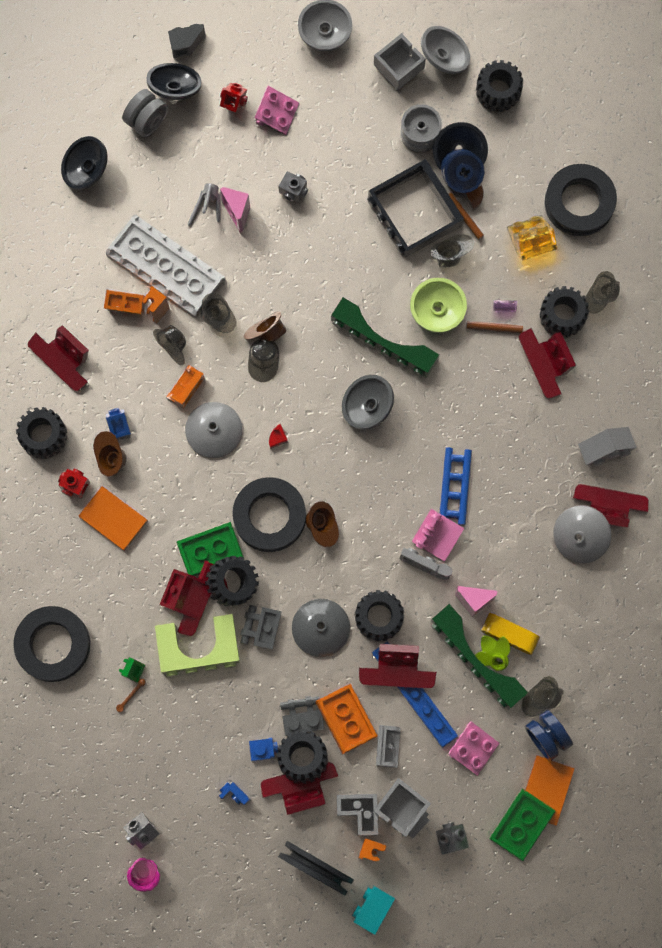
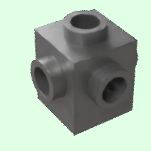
(293, 187)
(140, 831)
(452, 838)

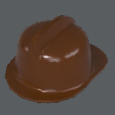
(269, 328)
(109, 454)
(322, 524)

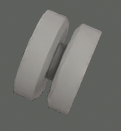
(145, 112)
(420, 127)

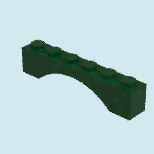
(418, 358)
(506, 688)

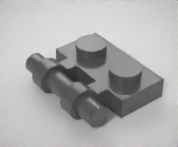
(266, 629)
(307, 721)

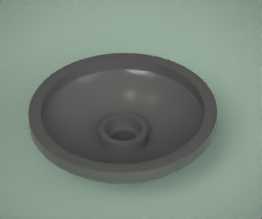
(362, 396)
(320, 641)

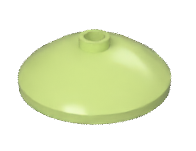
(442, 294)

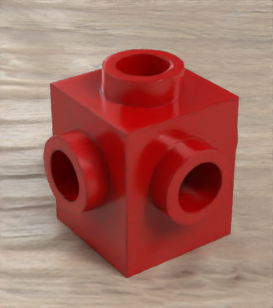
(233, 97)
(78, 481)

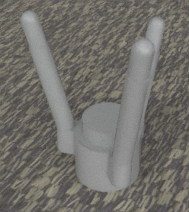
(209, 194)

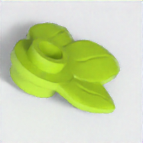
(492, 650)

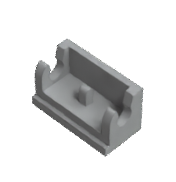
(388, 746)

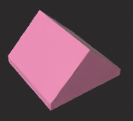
(237, 206)
(474, 598)

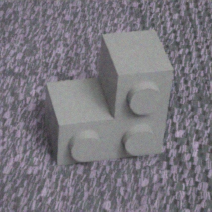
(607, 444)
(361, 806)

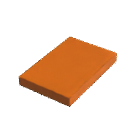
(113, 518)
(346, 719)
(550, 784)

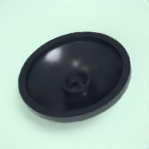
(173, 81)
(461, 134)
(84, 163)

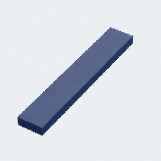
(427, 712)

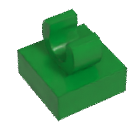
(132, 669)

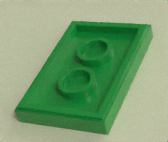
(208, 546)
(522, 824)

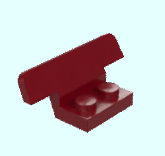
(63, 356)
(548, 360)
(612, 503)
(187, 596)
(397, 668)
(298, 796)

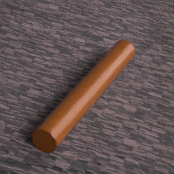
(467, 219)
(494, 326)

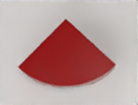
(277, 437)

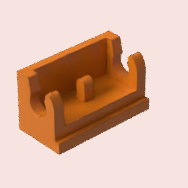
(124, 302)
(158, 306)
(186, 386)
(367, 849)

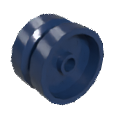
(472, 175)
(548, 735)

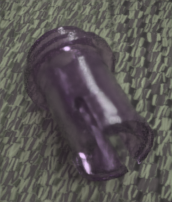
(504, 305)

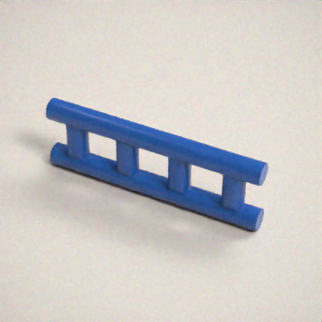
(464, 477)

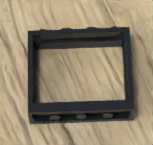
(438, 189)

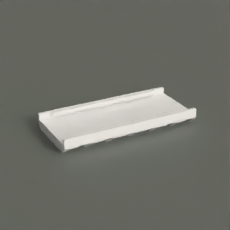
(164, 265)

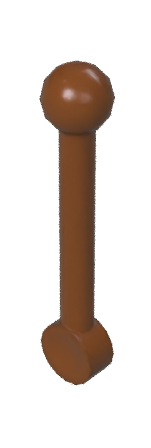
(120, 708)

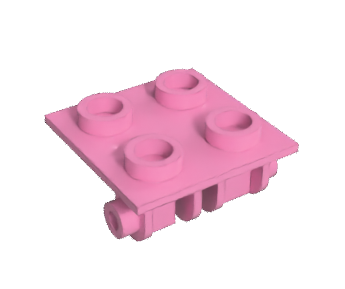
(276, 110)
(437, 535)
(473, 748)

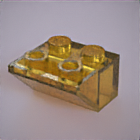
(532, 237)

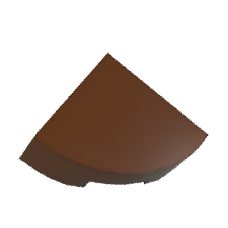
(475, 197)

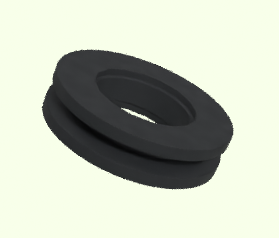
(588, 176)
(262, 488)
(24, 644)
(316, 868)

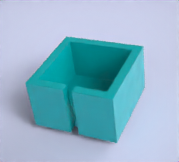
(373, 910)

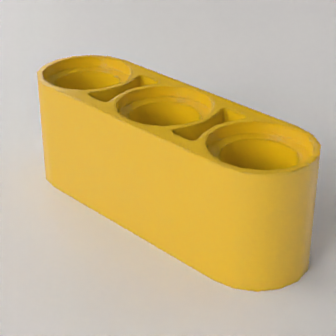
(516, 635)

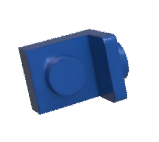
(117, 422)
(263, 749)
(238, 795)

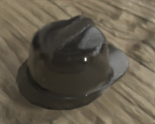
(452, 249)
(603, 291)
(218, 313)
(172, 341)
(263, 360)
(542, 697)

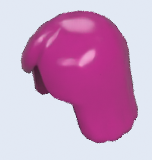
(143, 875)

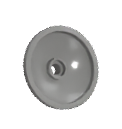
(321, 16)
(445, 50)
(218, 441)
(590, 525)

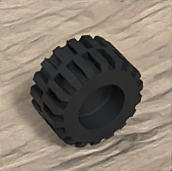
(502, 72)
(573, 300)
(38, 418)
(246, 576)
(383, 599)
(300, 740)

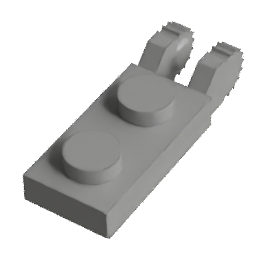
(426, 564)

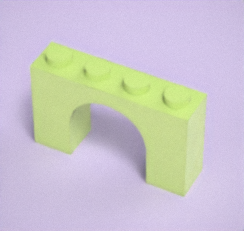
(174, 661)

